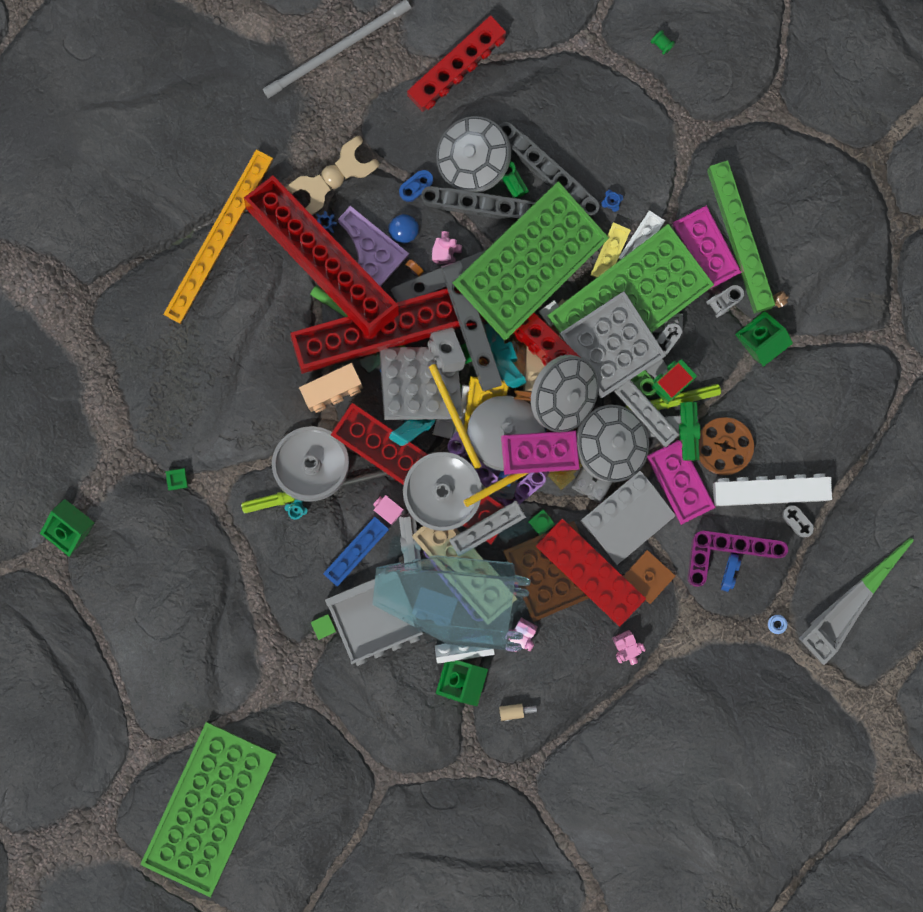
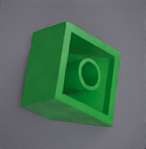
(764, 338)
(66, 527)
(462, 682)

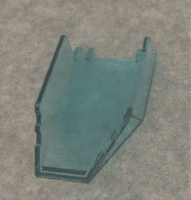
(453, 599)

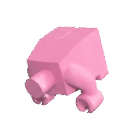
(444, 249)
(528, 631)
(627, 647)

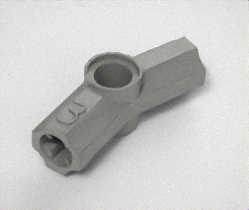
(408, 545)

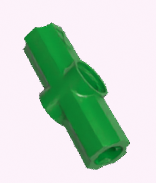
(515, 183)
(689, 431)

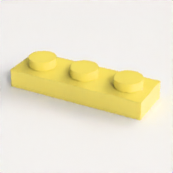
(611, 249)

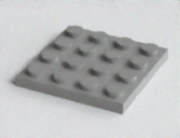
(614, 343)
(410, 387)

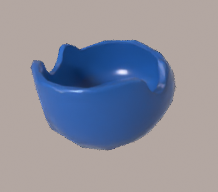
(403, 228)

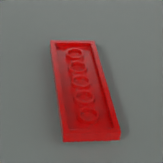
(590, 572)

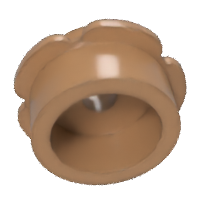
(780, 299)

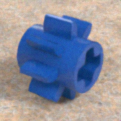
(325, 217)

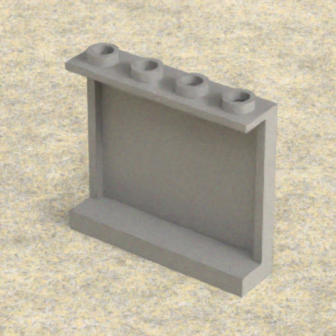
(365, 627)

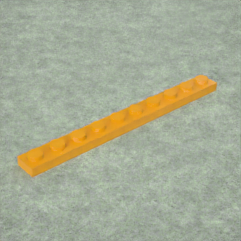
(217, 237)

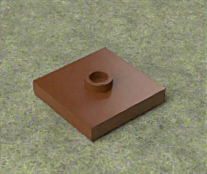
(649, 576)

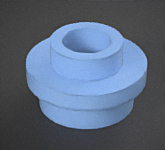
(783, 626)

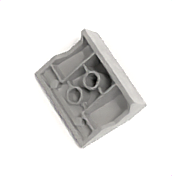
(628, 517)

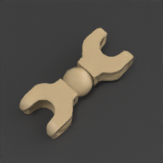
(333, 175)

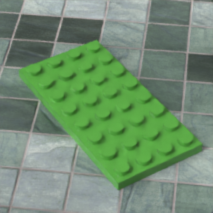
(530, 260)
(655, 276)
(208, 809)

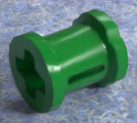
(662, 42)

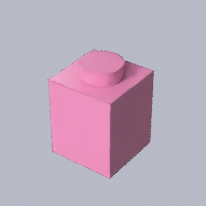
(387, 509)

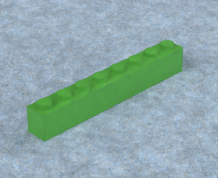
(741, 237)

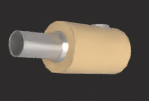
(515, 711)

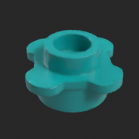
(296, 514)

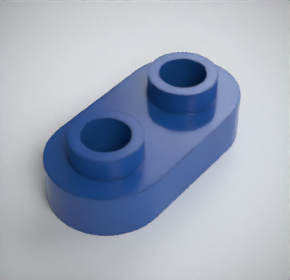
(415, 185)
(733, 564)

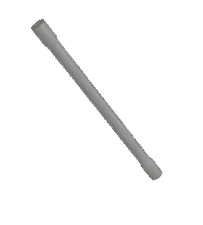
(394, 12)

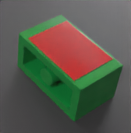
(673, 381)

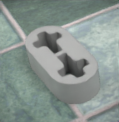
(672, 339)
(794, 524)

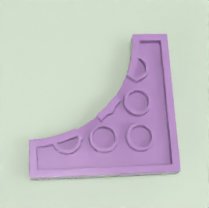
(374, 249)

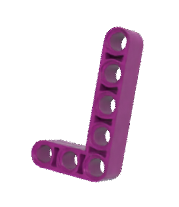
(730, 547)

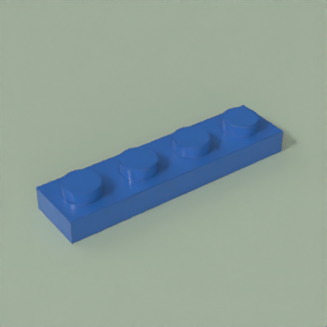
(356, 551)

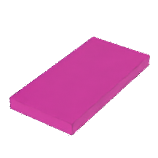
(707, 245)
(540, 452)
(680, 483)

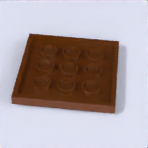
(549, 587)

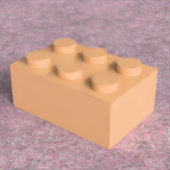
(331, 388)

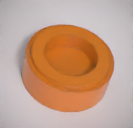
(414, 267)

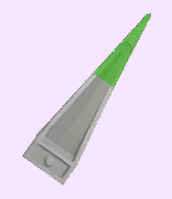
(833, 625)

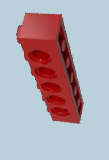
(488, 28)
(546, 339)

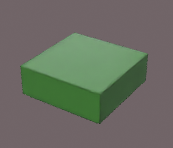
(323, 627)

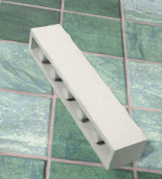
(772, 491)

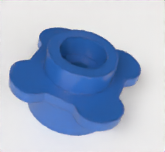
(612, 195)

